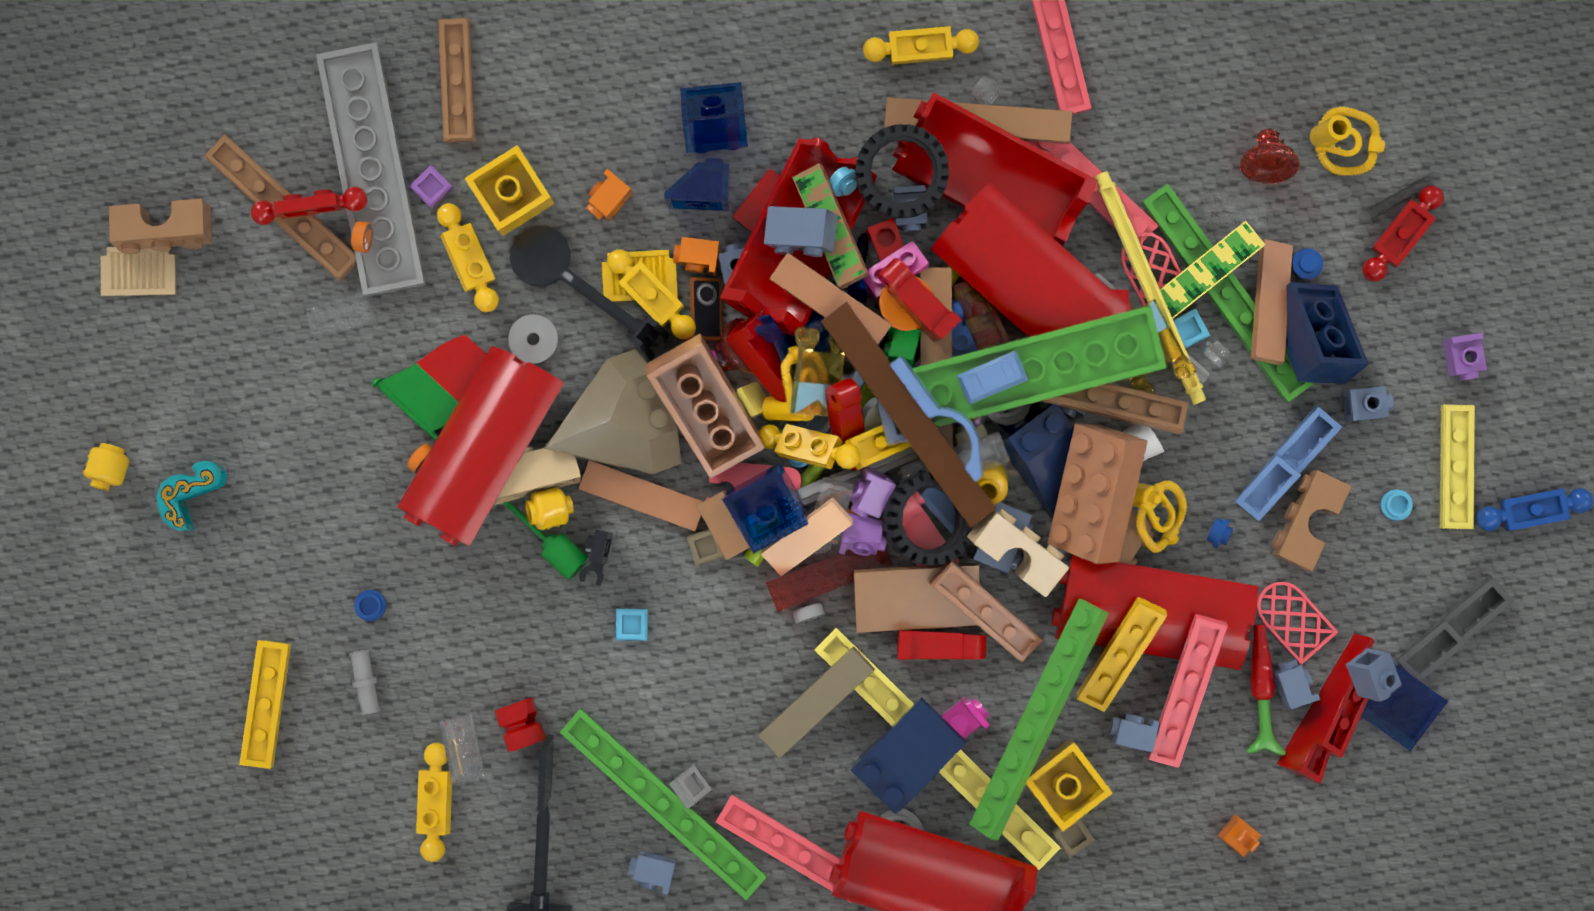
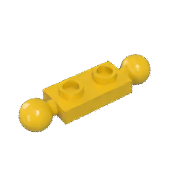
(921, 45)
(467, 257)
(651, 294)
(810, 446)
(434, 803)

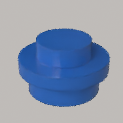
(1307, 263)
(1220, 532)
(370, 605)

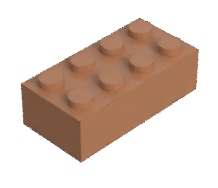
(704, 406)
(1097, 492)

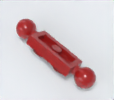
(296, 206)
(1403, 233)

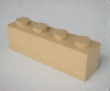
(540, 471)

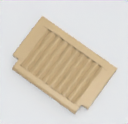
(138, 274)

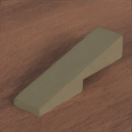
(816, 702)

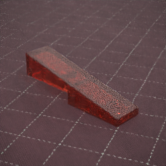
(822, 577)

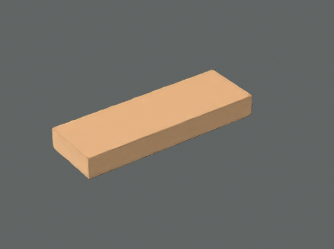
(823, 526)

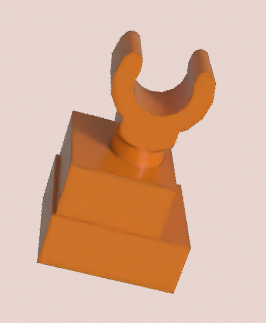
(1240, 836)

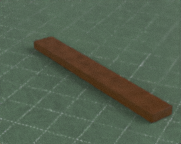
(908, 415)

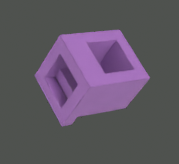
(1455, 351)
(871, 493)
(863, 536)

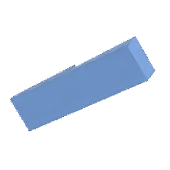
(1288, 462)

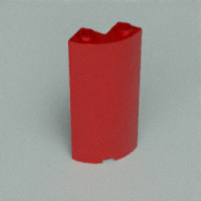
(984, 153)
(1022, 267)
(749, 284)
(479, 446)
(1182, 595)
(915, 870)

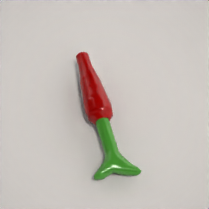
(1263, 689)

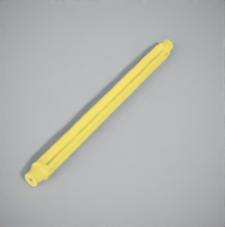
(1142, 269)

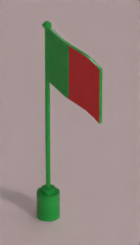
(429, 396)

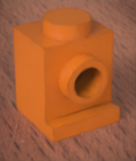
(608, 196)
(697, 255)

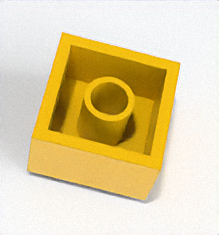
(509, 190)
(1067, 785)

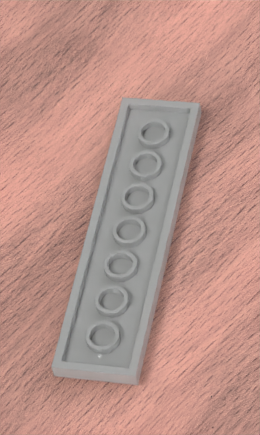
(371, 160)

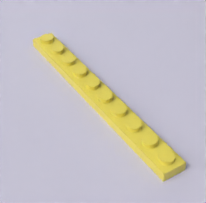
(960, 770)

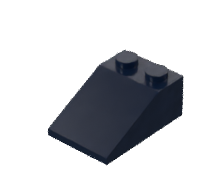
(1321, 335)
(1040, 453)
(908, 755)

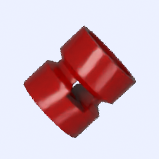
(520, 724)

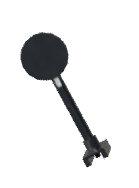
(543, 257)

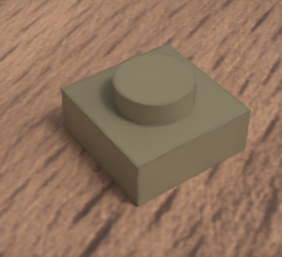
(963, 437)

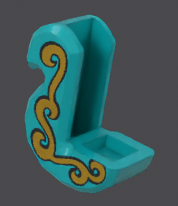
(181, 487)

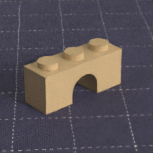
(1040, 566)

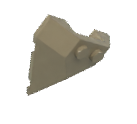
(621, 420)

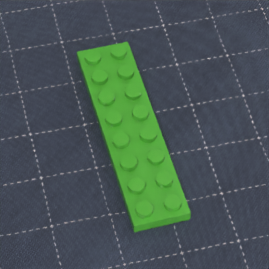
(1054, 363)

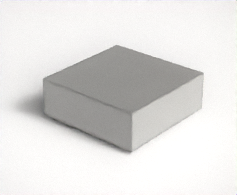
(690, 786)

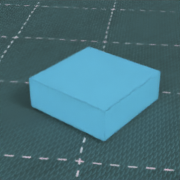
(1191, 328)
(632, 624)

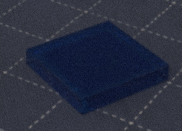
(1407, 711)

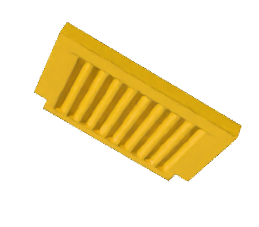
(655, 260)

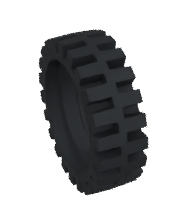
(939, 165)
(896, 533)

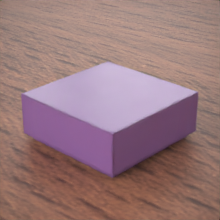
(431, 186)

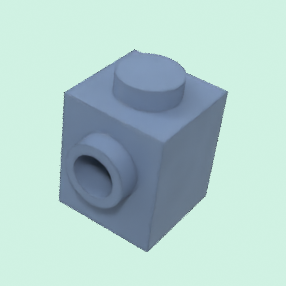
(1374, 674)

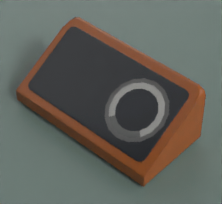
(706, 307)

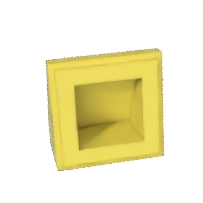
(752, 398)

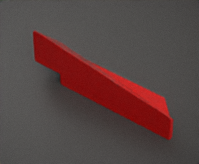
(1329, 721)

